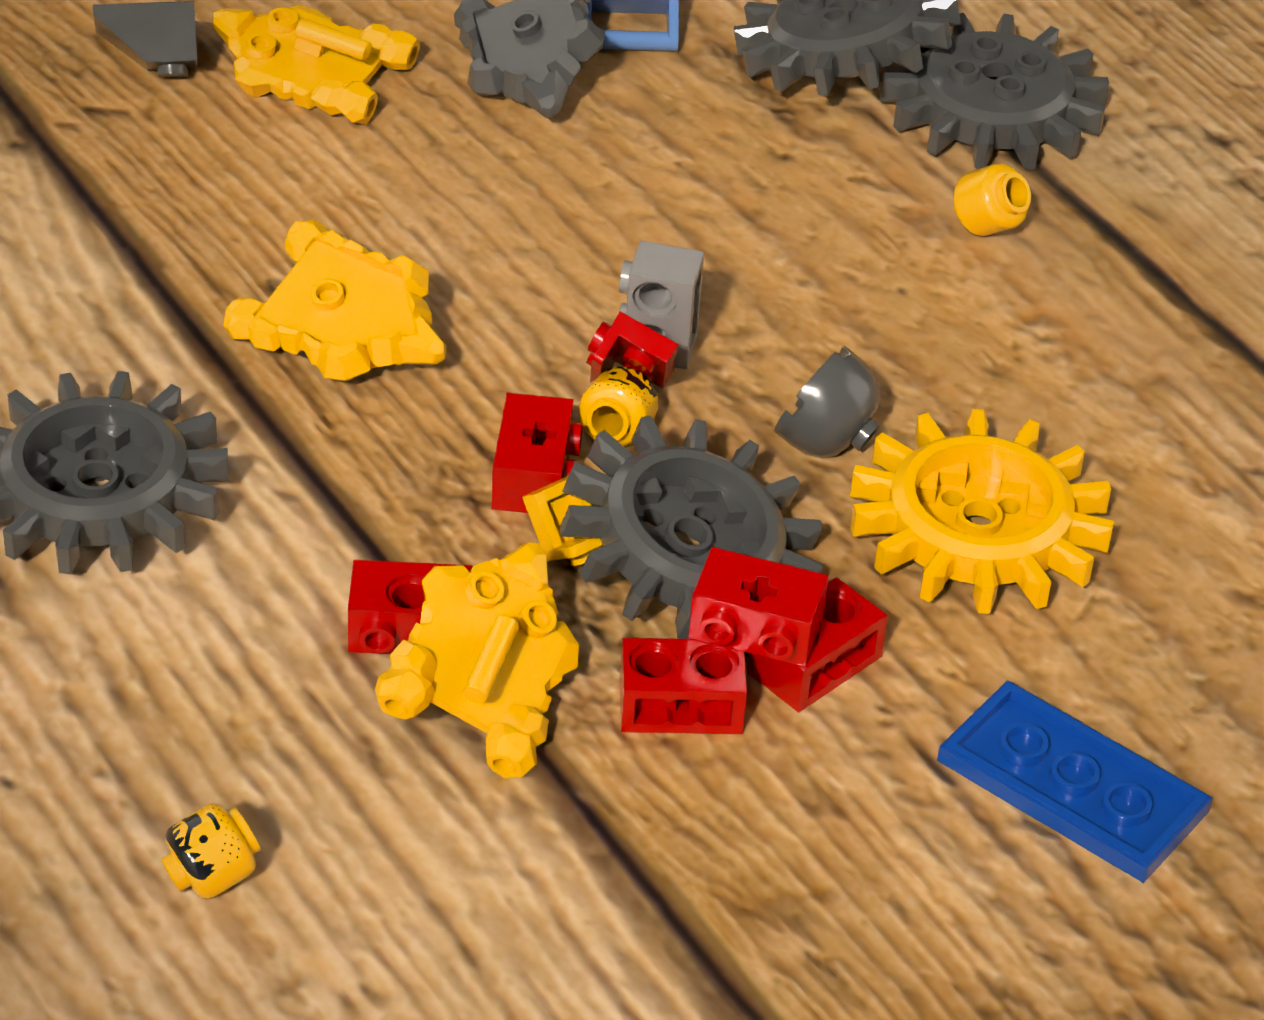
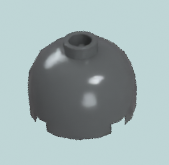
(834, 408)

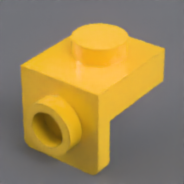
(546, 510)

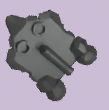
(527, 48)

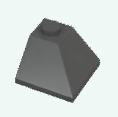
(152, 34)

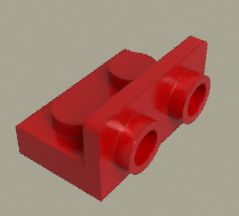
(634, 347)

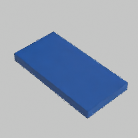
(1075, 780)

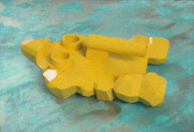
(311, 58)
(342, 307)
(486, 655)

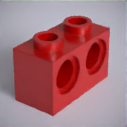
(845, 645)
(681, 687)

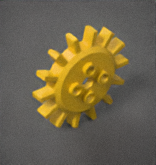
(986, 480)

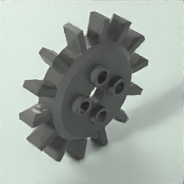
(841, 38)
(1029, 103)
(134, 445)
(676, 492)

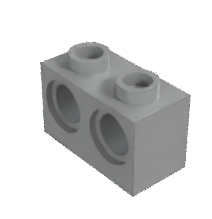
(665, 293)

